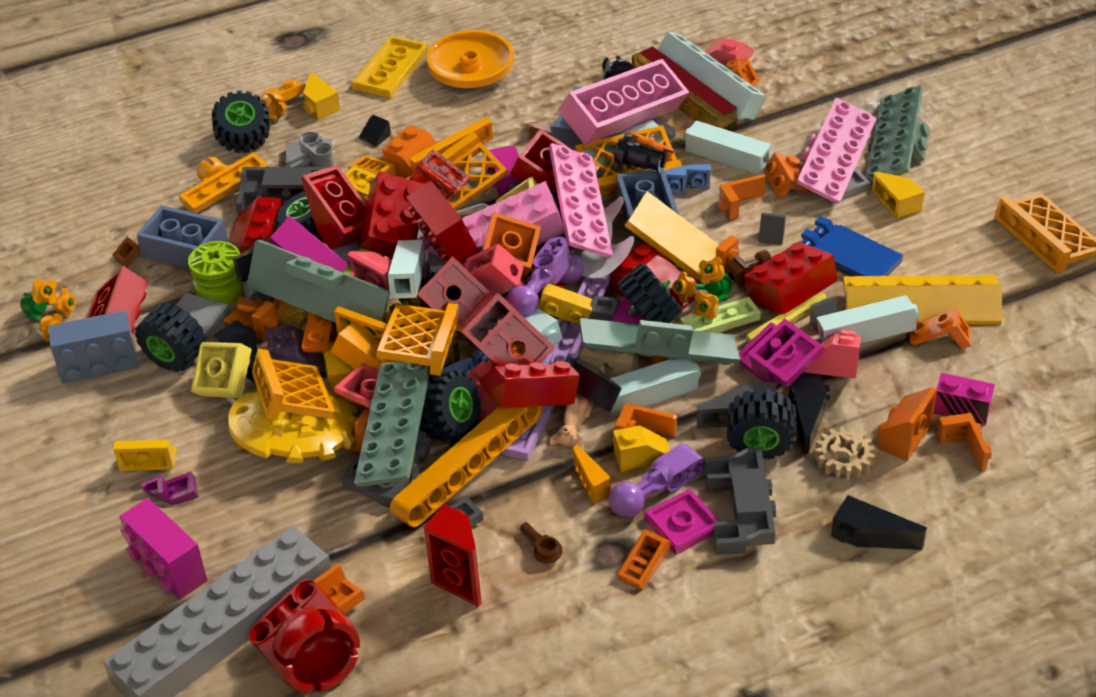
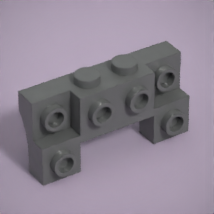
(271, 183)
(386, 492)
(750, 500)

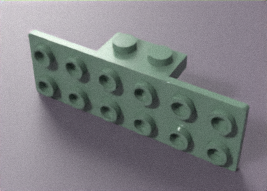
(898, 134)
(313, 285)
(659, 339)
(393, 424)

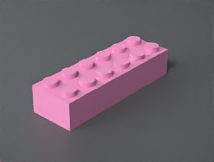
(622, 101)
(531, 206)

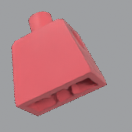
(496, 269)

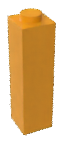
(357, 347)

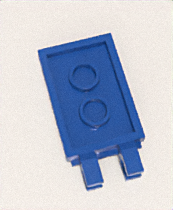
(852, 251)

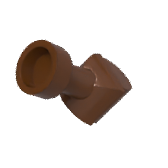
(737, 268)

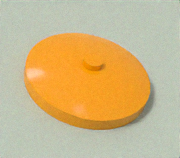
(470, 59)

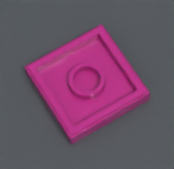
(682, 521)

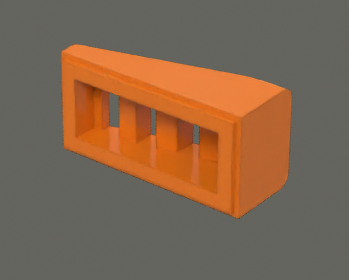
(646, 539)

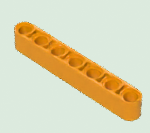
(462, 463)

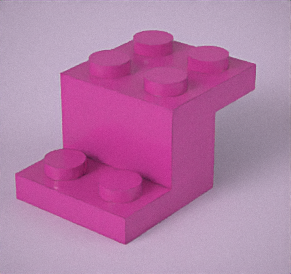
(780, 353)

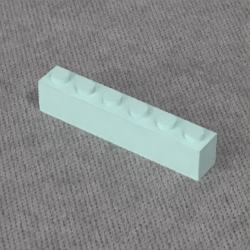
(713, 74)

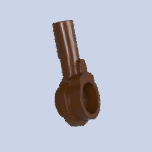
(546, 548)

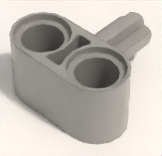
(314, 152)

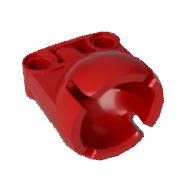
(307, 639)

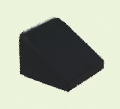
(375, 130)

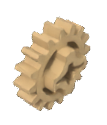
(845, 453)

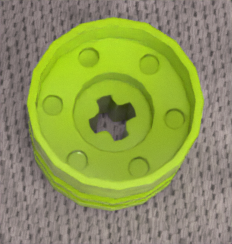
(215, 272)

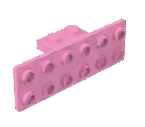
(835, 150)
(580, 201)

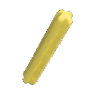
(792, 316)

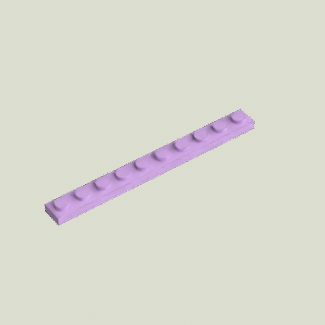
(570, 345)

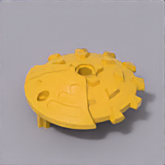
(292, 434)

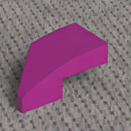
(172, 491)

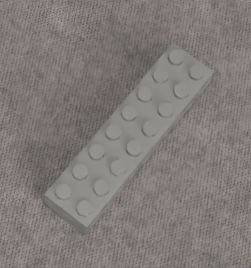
(214, 620)

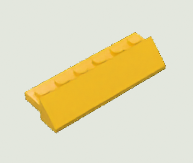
(974, 296)

